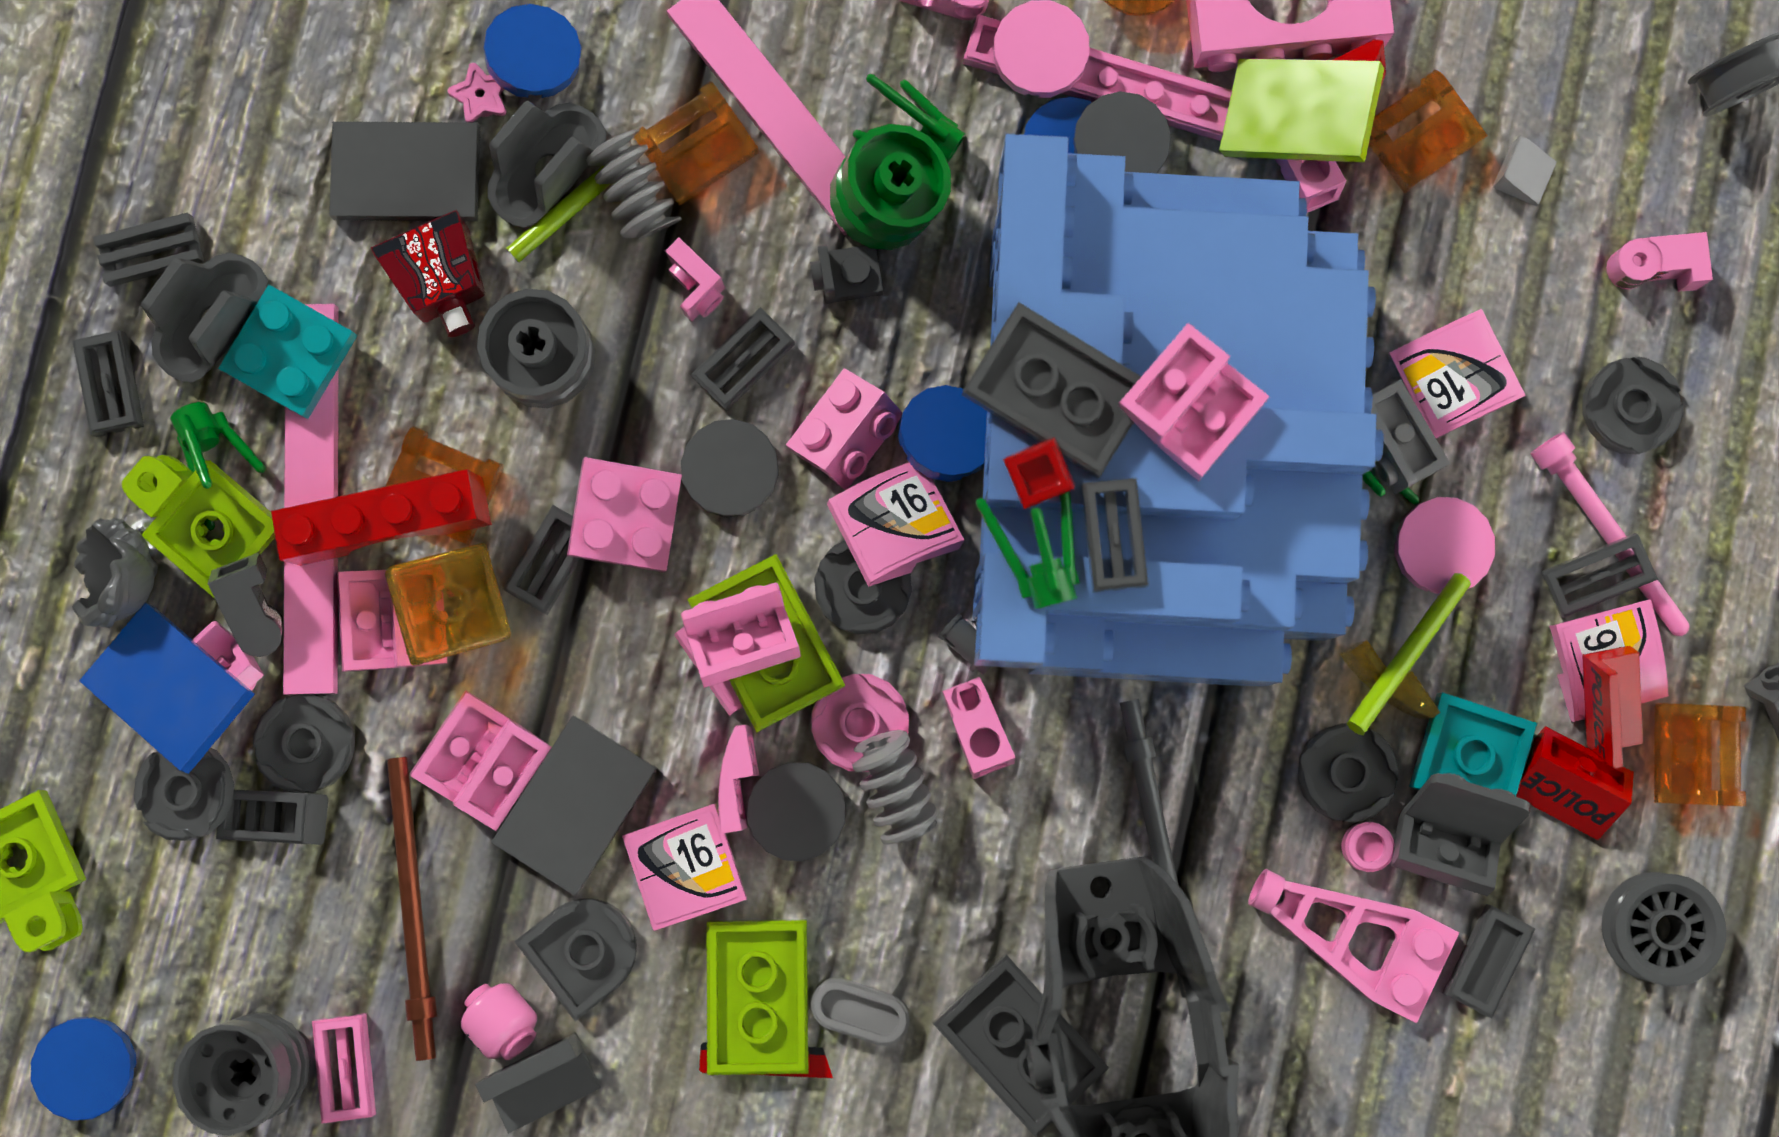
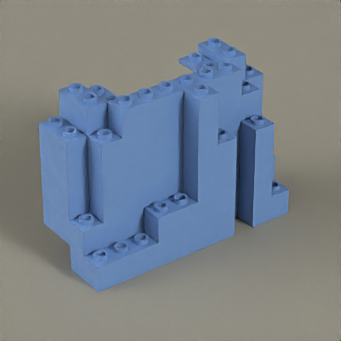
(1278, 517)

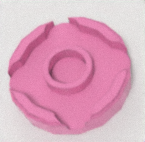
(1041, 48)
(1443, 540)
(855, 714)

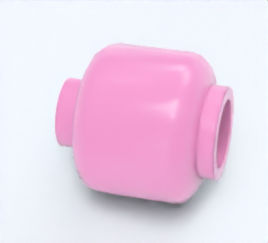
(499, 1021)

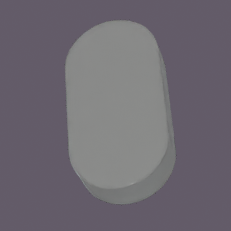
(860, 1011)

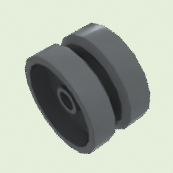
(518, 326)

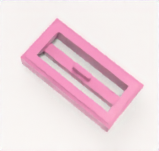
(363, 1067)

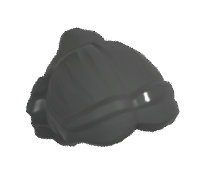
(115, 571)

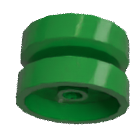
(890, 187)

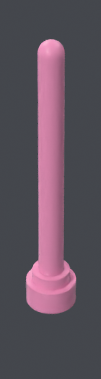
(1559, 459)

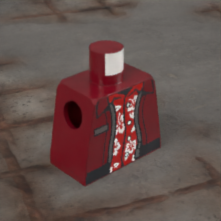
(435, 271)

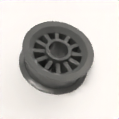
(1739, 75)
(1706, 914)

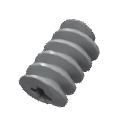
(631, 186)
(897, 787)

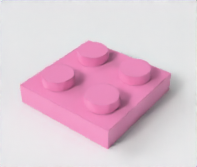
(624, 515)

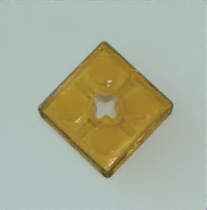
(463, 575)

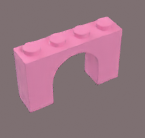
(1235, 30)

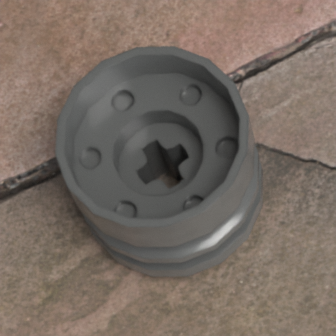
(215, 1079)

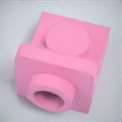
(691, 271)

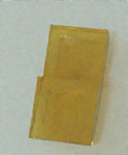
(1408, 697)

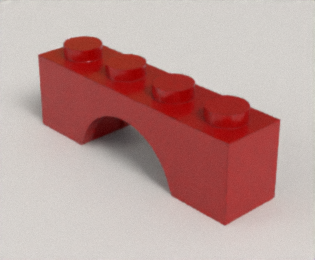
(397, 511)

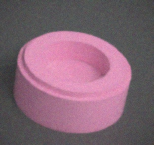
(1368, 846)

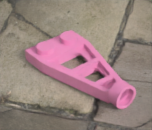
(1411, 963)

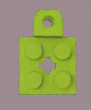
(183, 507)
(36, 897)

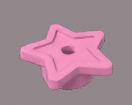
(476, 106)

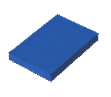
(167, 688)

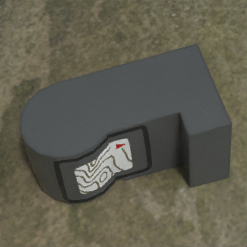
(239, 596)

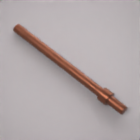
(420, 1006)

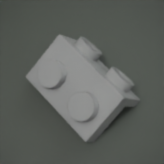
(1409, 444)

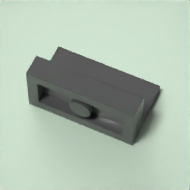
(539, 1083)

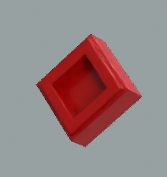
(1039, 472)

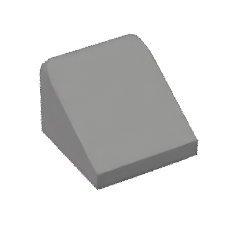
(1525, 171)

